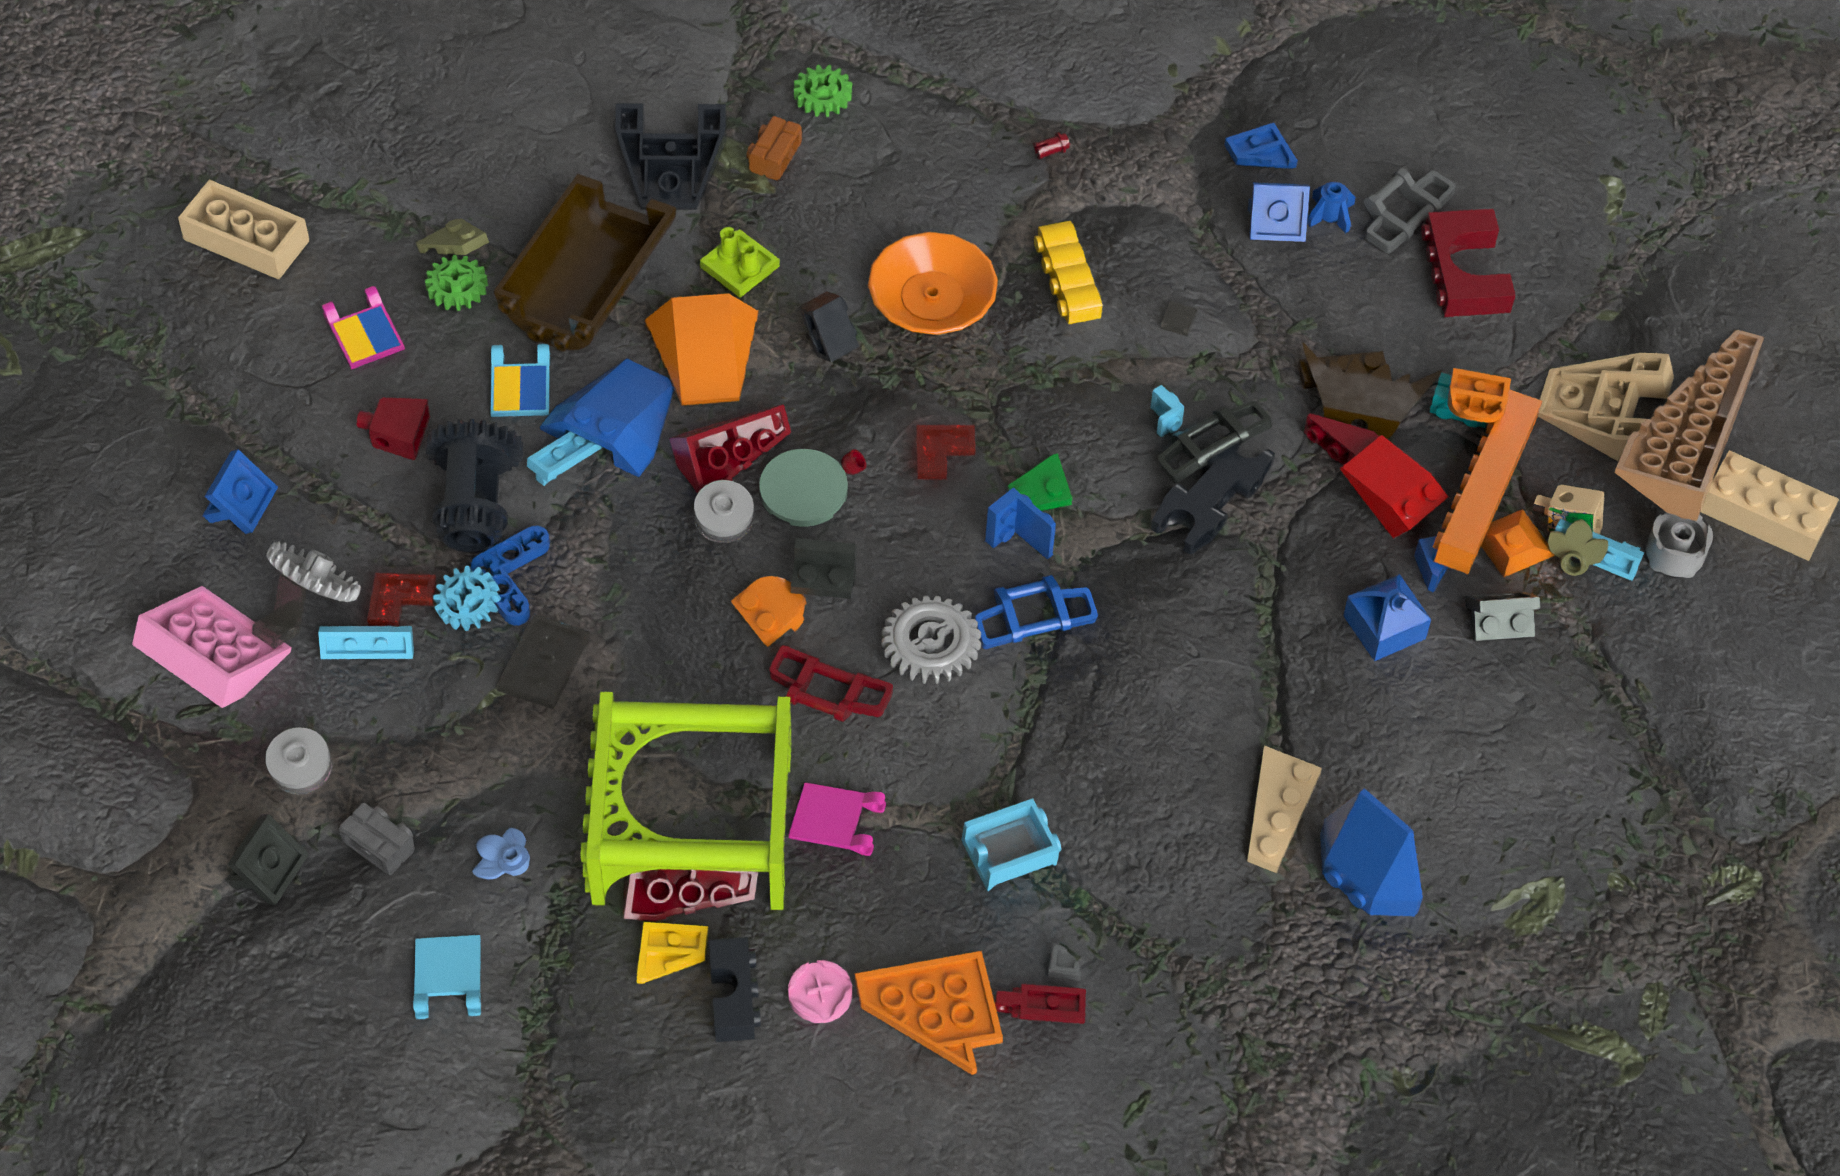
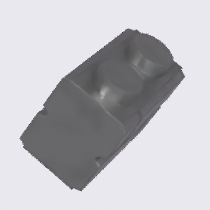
(377, 838)

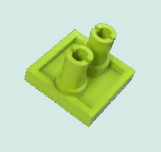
(739, 262)

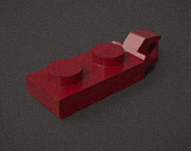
(1043, 1003)

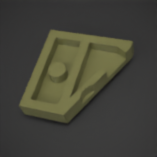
(456, 238)

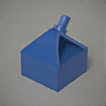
(1387, 617)

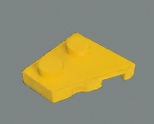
(670, 949)

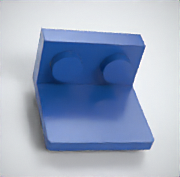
(1018, 515)

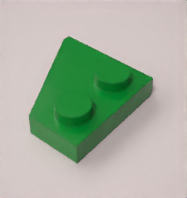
(1045, 485)

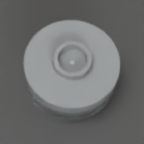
(723, 511)
(299, 761)

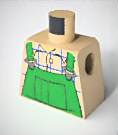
(1571, 505)

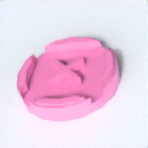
(820, 991)

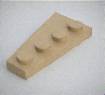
(1280, 802)

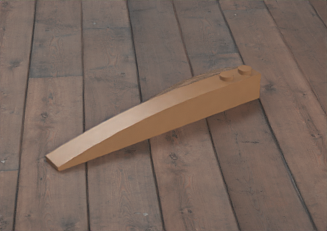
(1684, 441)

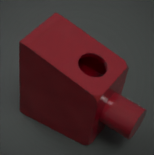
(397, 425)

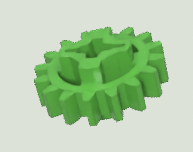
(822, 90)
(456, 282)

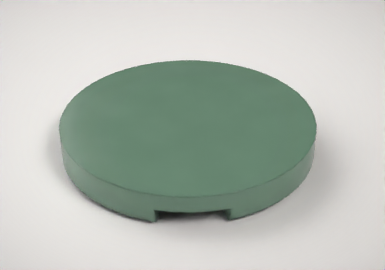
(803, 487)

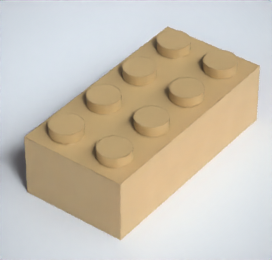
(244, 229)
(1769, 505)

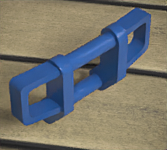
(1015, 632)

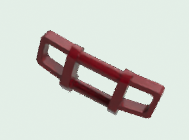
(811, 666)

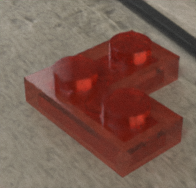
(937, 443)
(395, 590)

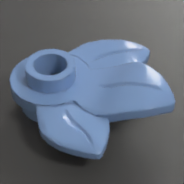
(502, 855)

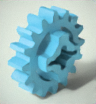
(469, 599)

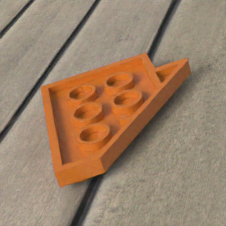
(937, 1004)

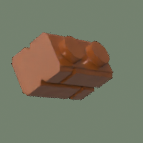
(774, 147)

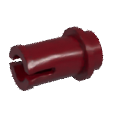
(1052, 145)

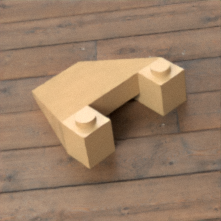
(1600, 397)

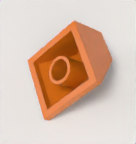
(1515, 543)

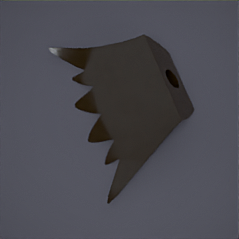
(1370, 398)

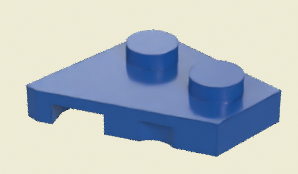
(1261, 148)

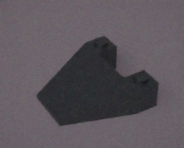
(671, 165)

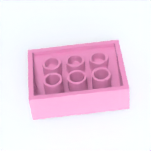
(207, 645)

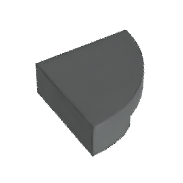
(1063, 964)

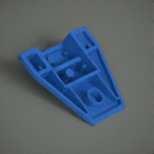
(619, 412)
(1371, 857)

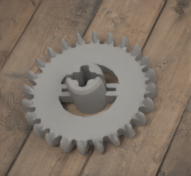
(313, 572)
(927, 651)

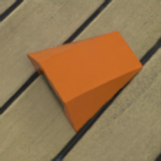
(704, 345)

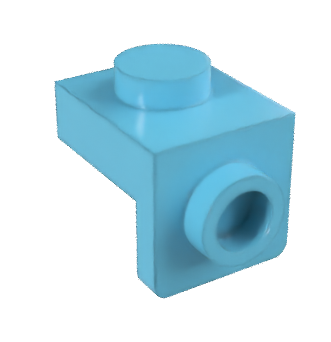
(1168, 408)

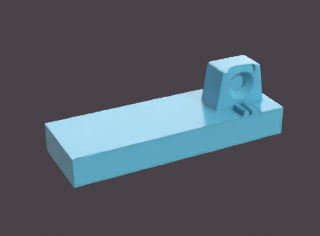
(560, 456)
(1620, 558)
(366, 642)

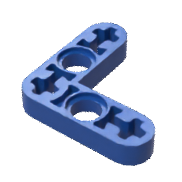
(501, 567)

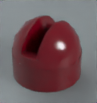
(853, 462)

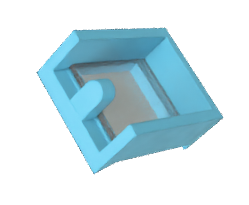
(1010, 843)

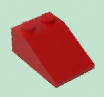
(1393, 485)

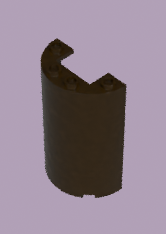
(579, 265)

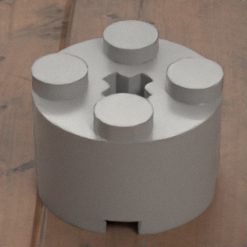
(1678, 545)

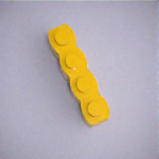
(1068, 272)

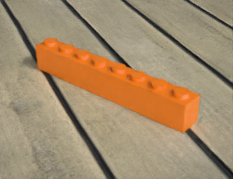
(1486, 484)

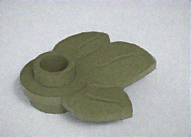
(1577, 543)

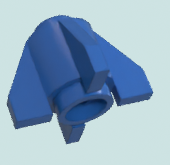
(1332, 205)

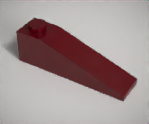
(728, 446)
(670, 892)

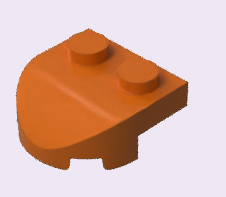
(1478, 395)
(770, 607)

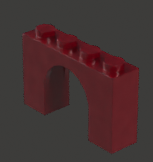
(1457, 290)

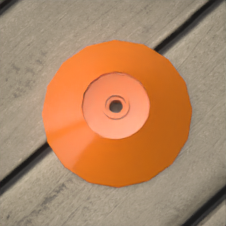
(932, 283)

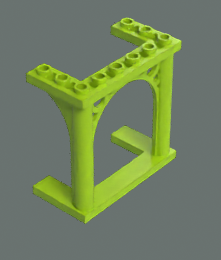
(613, 857)

